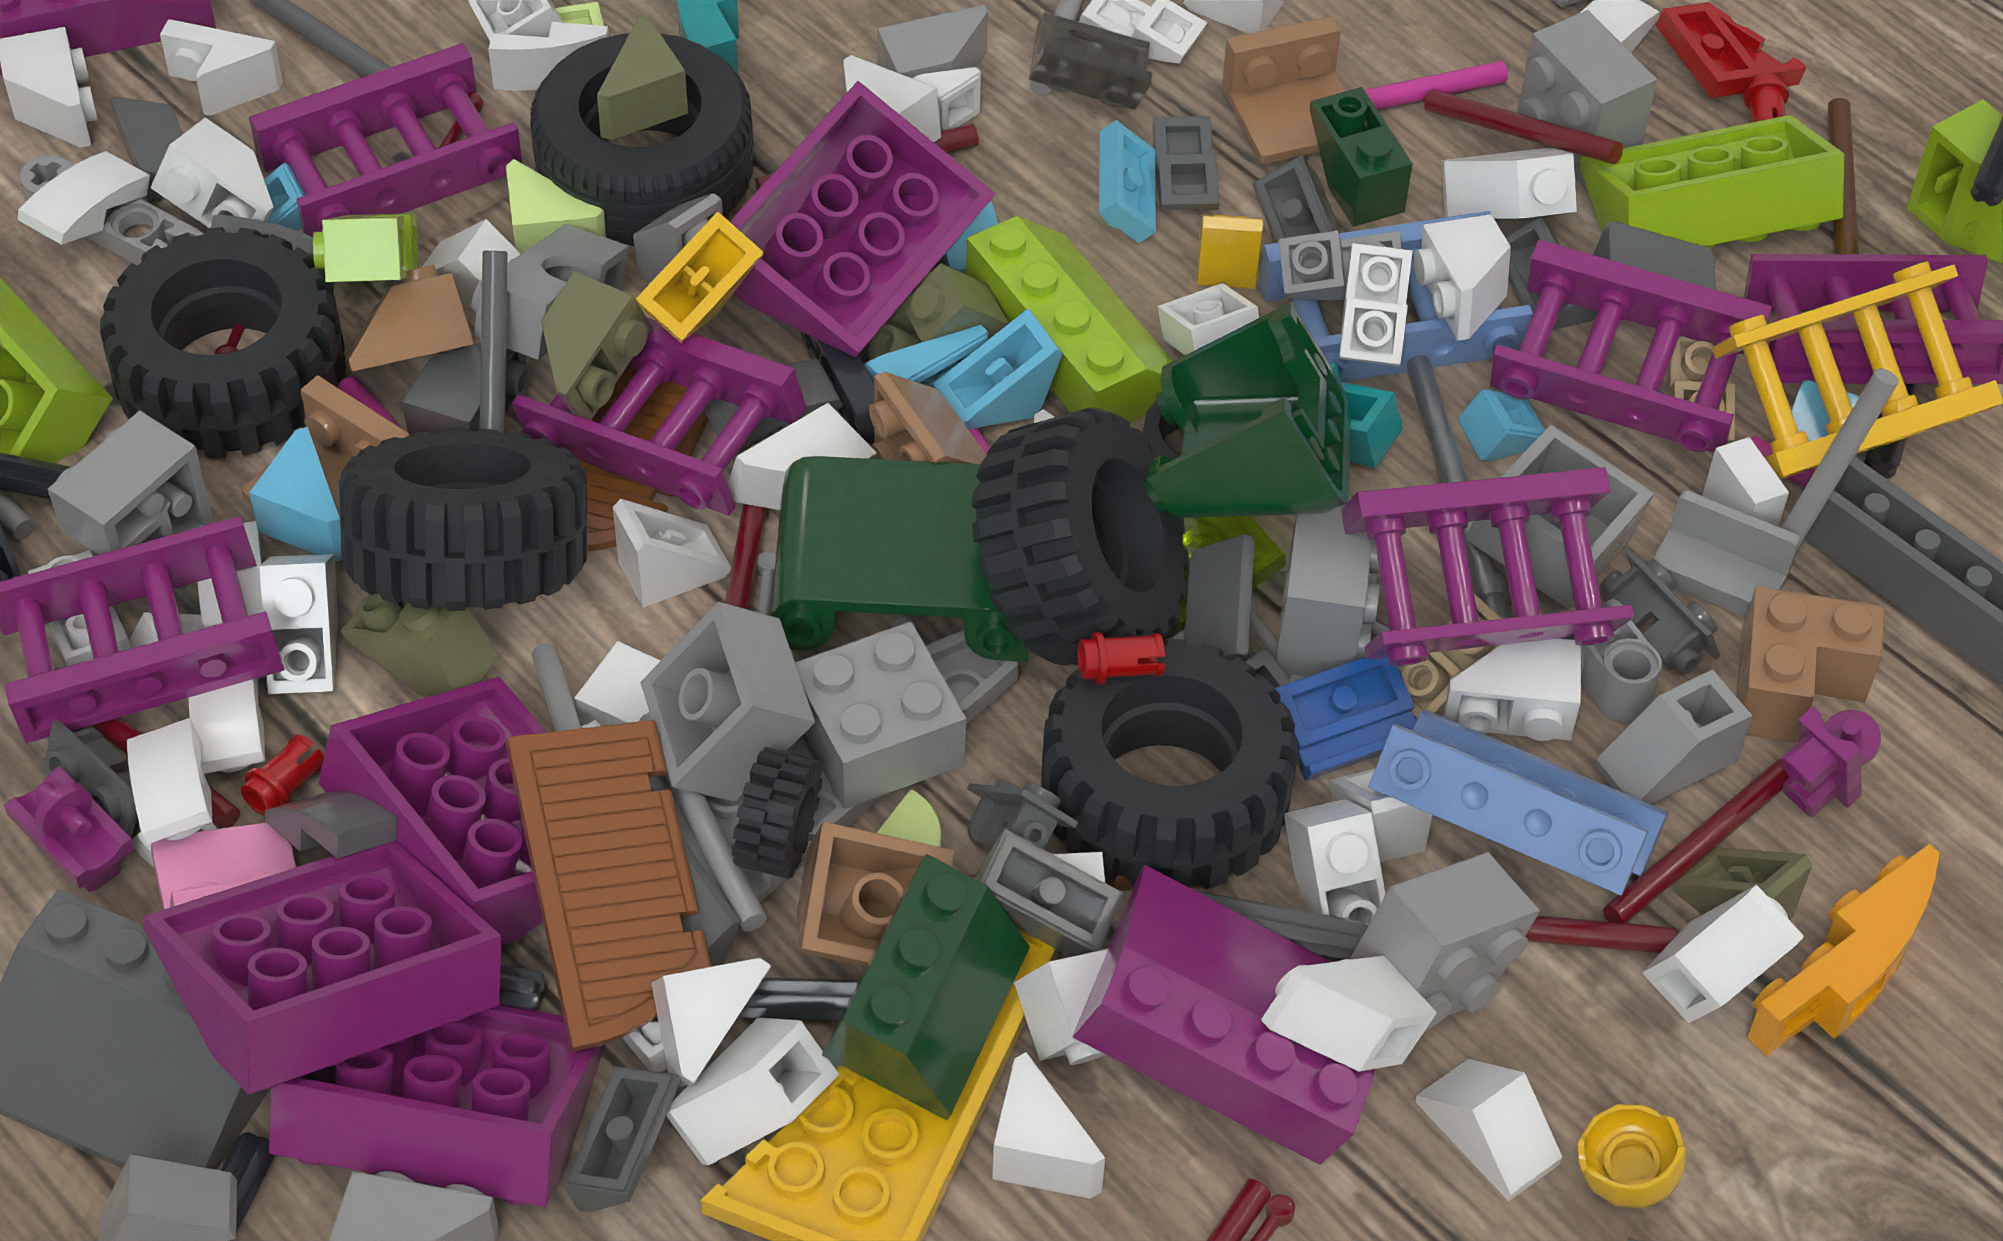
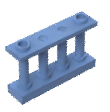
(1428, 337)
(1519, 800)

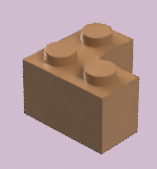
(1804, 648)

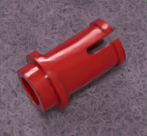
(1765, 97)
(1120, 657)
(281, 775)

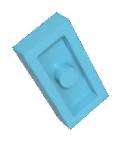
(1127, 182)

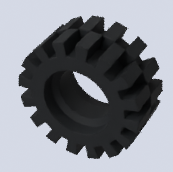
(777, 812)

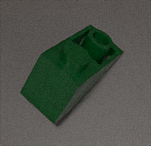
(1360, 157)

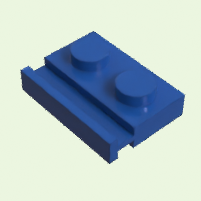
(1346, 713)

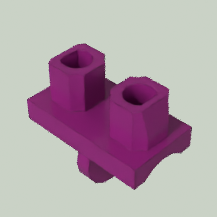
(1829, 758)
(72, 830)

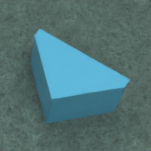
(1003, 376)
(295, 499)

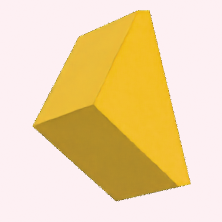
(1229, 250)
(700, 278)

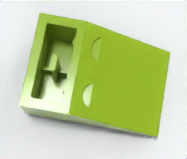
(1946, 177)

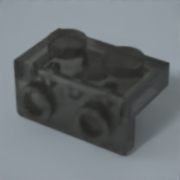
(1090, 61)

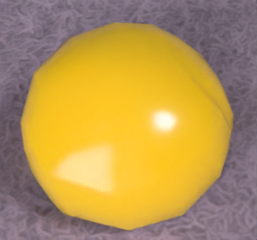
(1632, 1155)

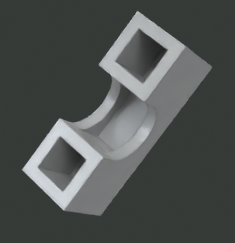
(540, 275)

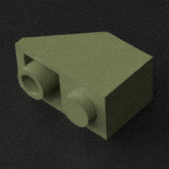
(939, 307)
(591, 340)
(422, 647)

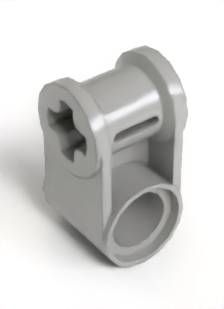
(1621, 672)

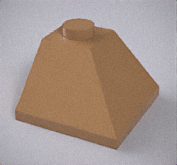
(412, 322)
(853, 888)

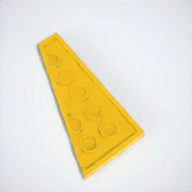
(865, 1157)

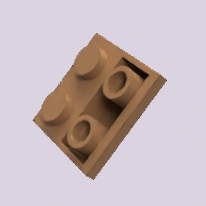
(918, 424)

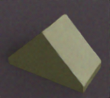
(642, 85)
(1732, 871)

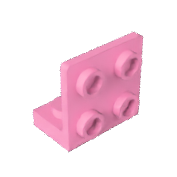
(218, 861)

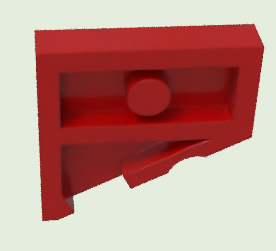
(1720, 50)

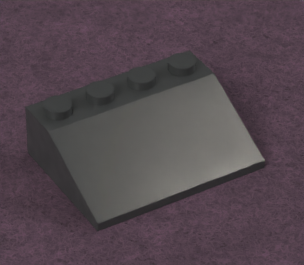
(107, 1048)

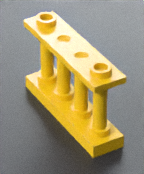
(1901, 413)

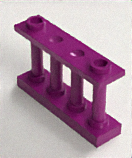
(373, 105)
(1817, 280)
(1640, 297)
(710, 373)
(1507, 505)
(145, 675)

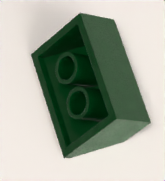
(931, 989)

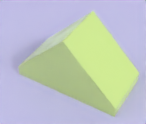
(542, 208)

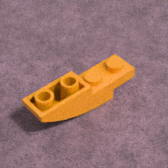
(1857, 959)

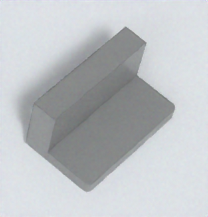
(1724, 553)

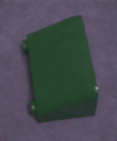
(1257, 424)
(882, 543)

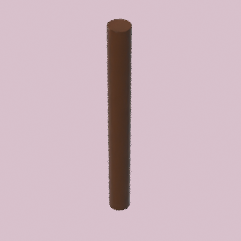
(1841, 137)

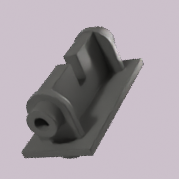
(1679, 628)
(94, 765)
(1025, 812)

